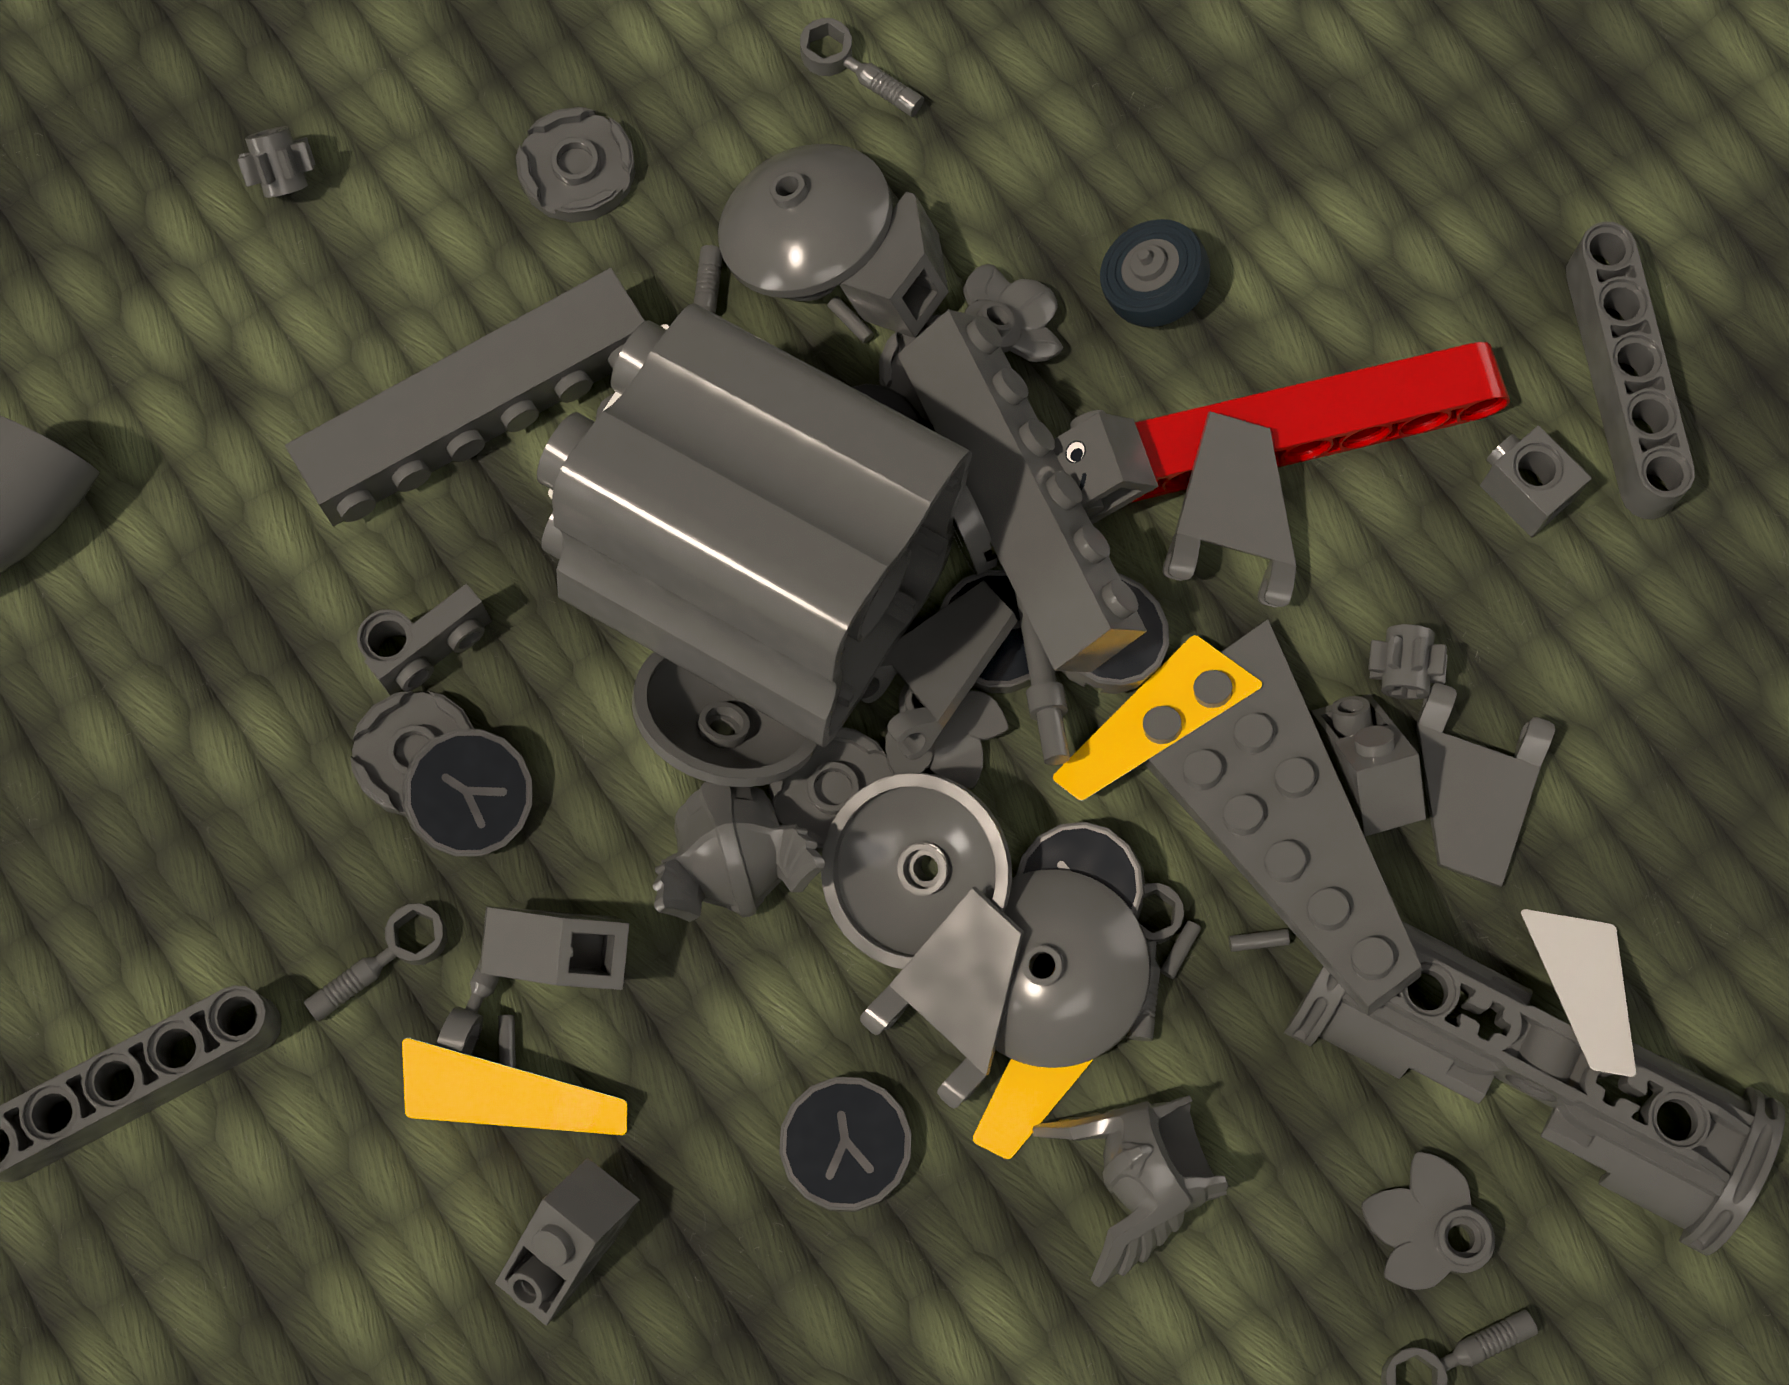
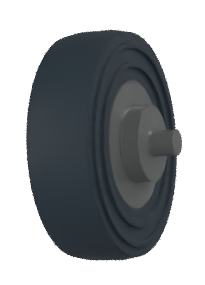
(1155, 273)

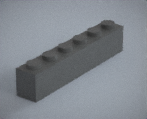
(466, 399)
(1023, 493)

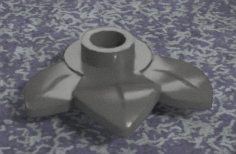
(1016, 311)
(958, 748)
(1419, 1223)

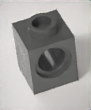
(1528, 504)

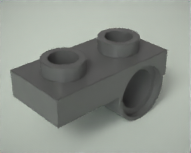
(446, 628)

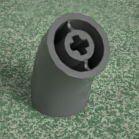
(37, 489)

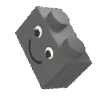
(1105, 462)

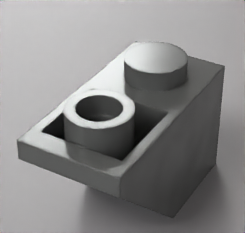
(904, 276)
(1372, 763)
(555, 947)
(566, 1240)

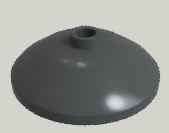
(805, 220)
(711, 731)
(877, 854)
(1097, 974)

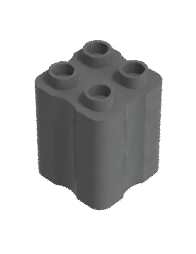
(750, 518)

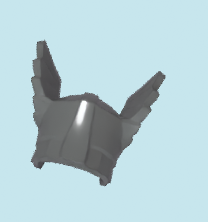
(732, 854)
(1151, 1168)

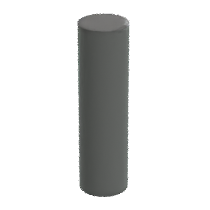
(850, 319)
(1258, 940)
(1180, 949)
(507, 1047)

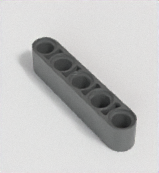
(1618, 394)
(155, 1079)

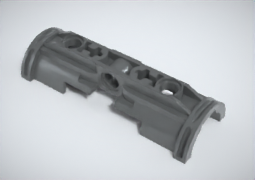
(1694, 1183)

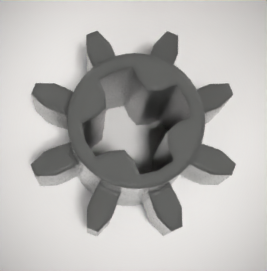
(276, 161)
(1408, 662)

